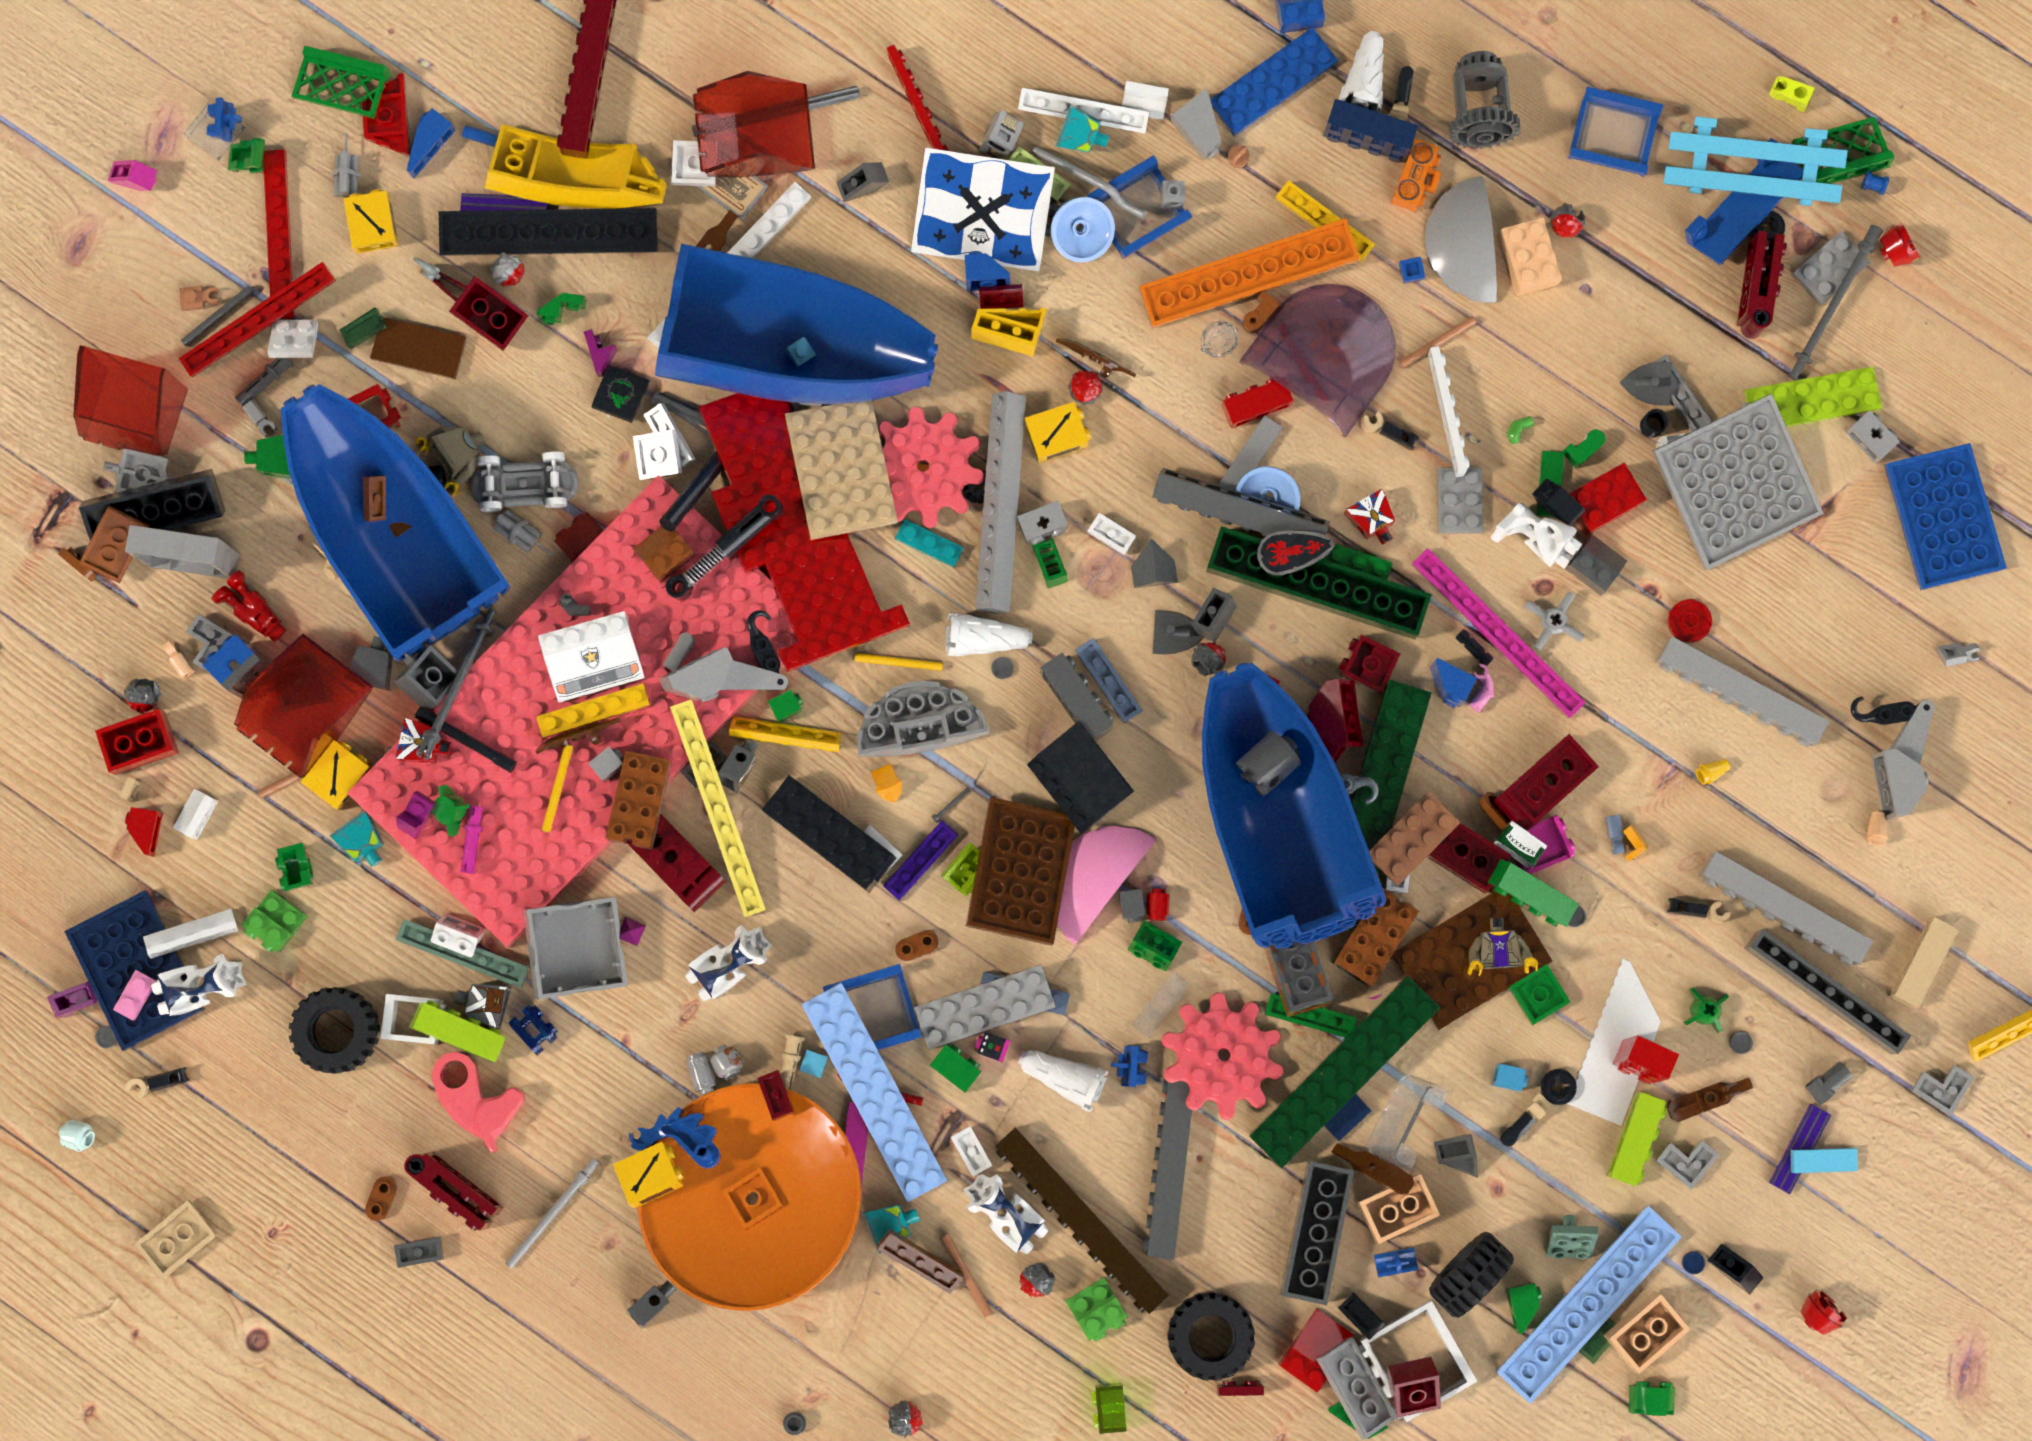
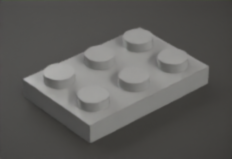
(1827, 268)
(1459, 501)

